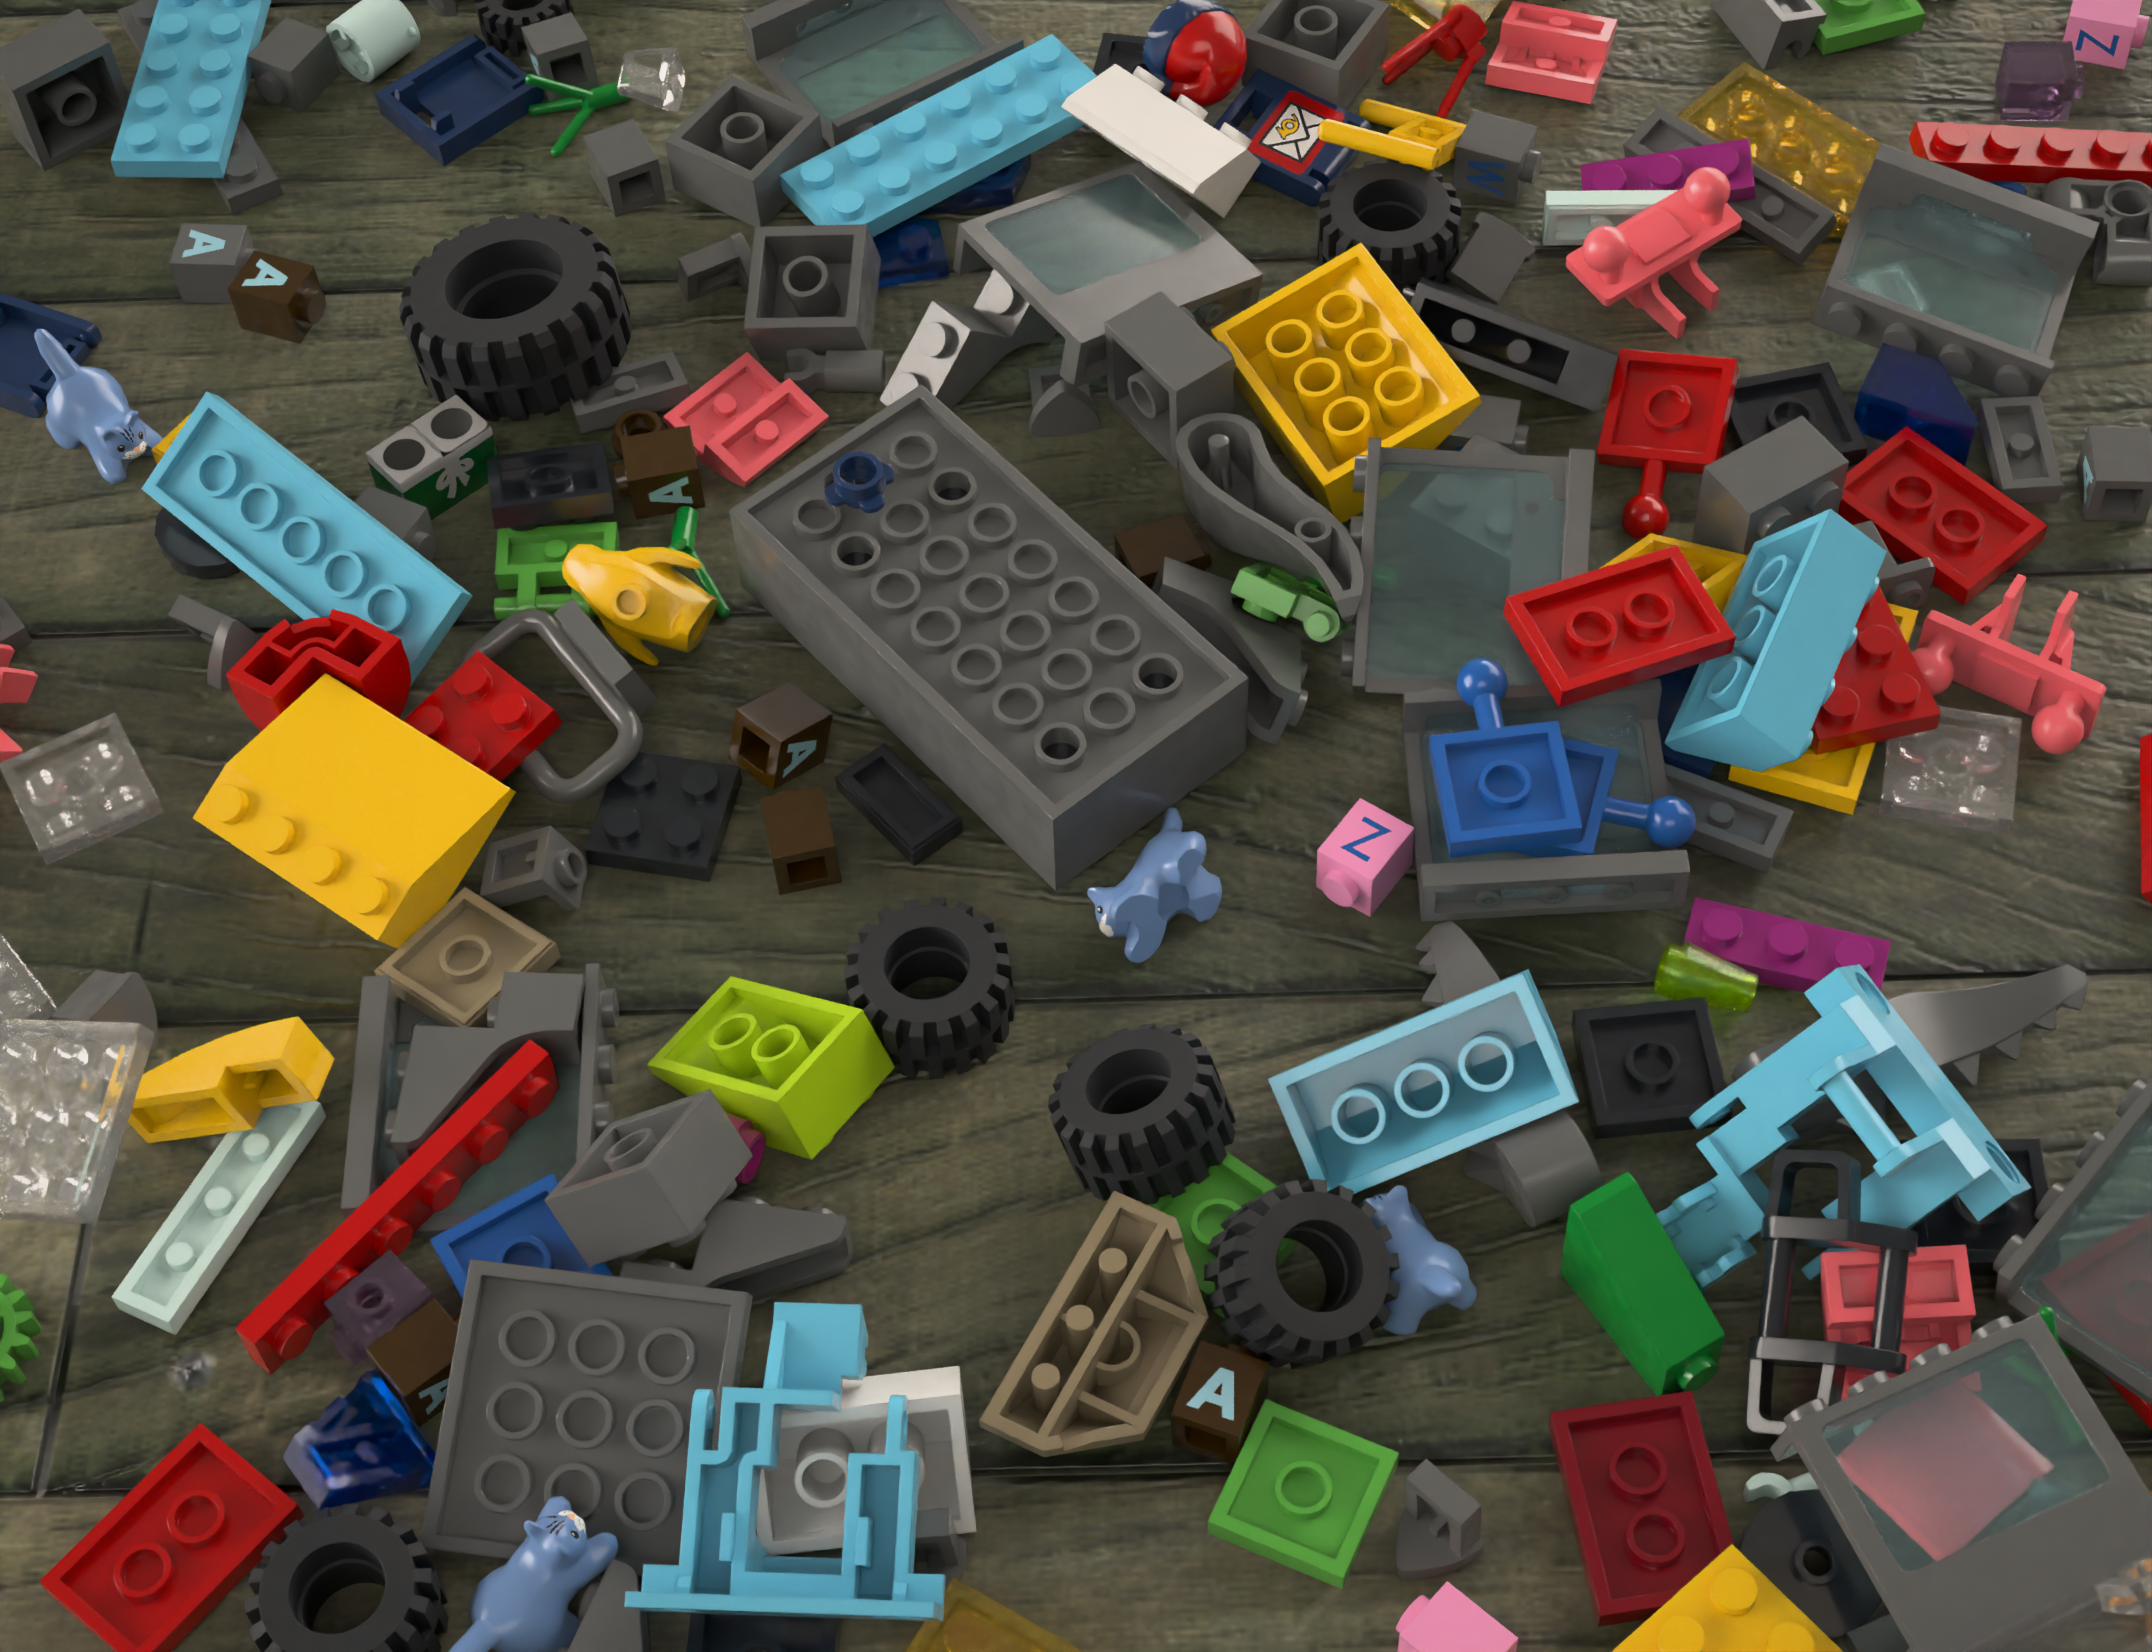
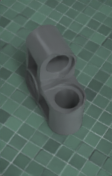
(2125, 225)

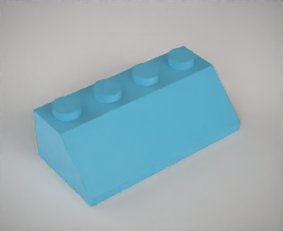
(1791, 627)
(1426, 1086)

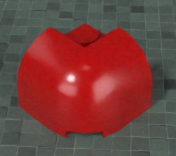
(297, 655)

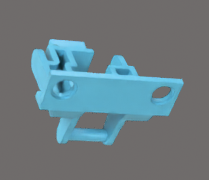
(1910, 1179)
(720, 1554)

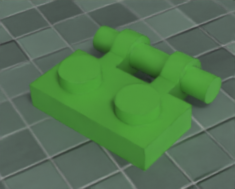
(536, 560)
(1276, 592)

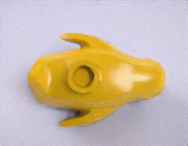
(642, 596)

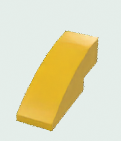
(230, 1082)

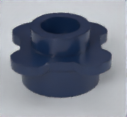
(859, 482)

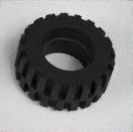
(516, 316)

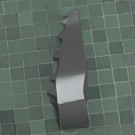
(1261, 513)
(1956, 1032)
(1538, 1163)

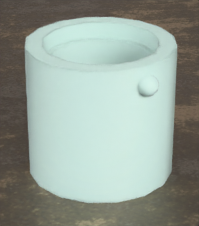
(373, 37)

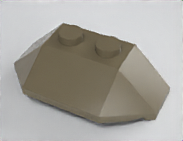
(1105, 1339)

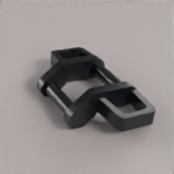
(1845, 1232)

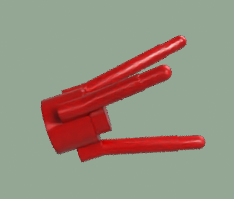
(1451, 38)

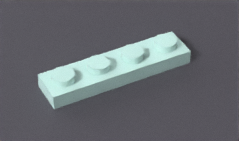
(215, 1215)

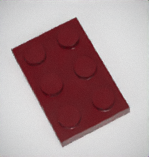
(1639, 1500)

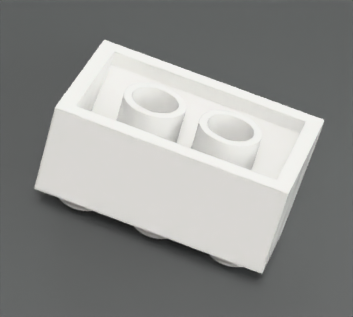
(1166, 135)
(806, 1496)

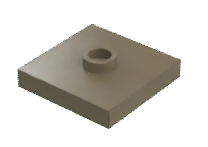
(461, 960)

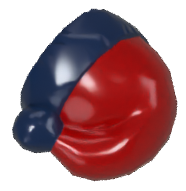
(1196, 51)

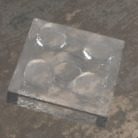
(1955, 773)
(81, 788)

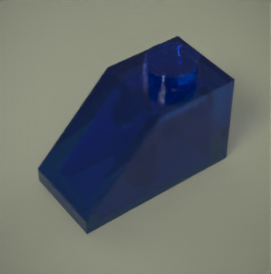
(1917, 394)

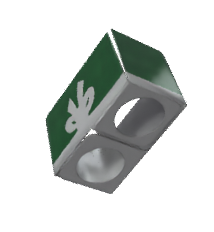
(413, 461)

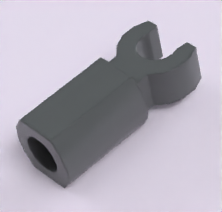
(837, 370)

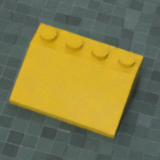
(1341, 365)
(356, 810)

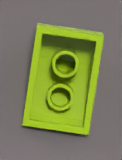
(778, 1061)

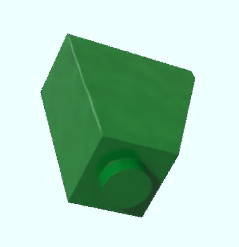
(1640, 1288)

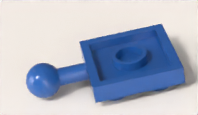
(1592, 767)
(1500, 782)
(512, 1232)

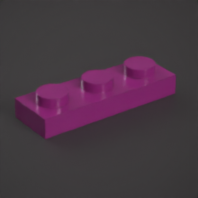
(1672, 168)
(1780, 948)

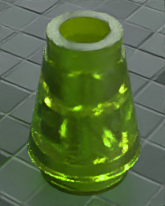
(1696, 973)

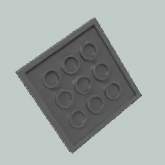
(581, 1397)

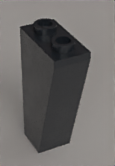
(1513, 344)

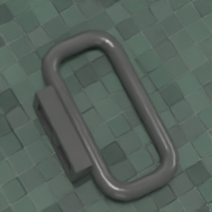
(603, 676)

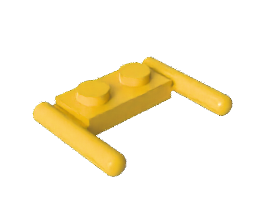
(1415, 140)

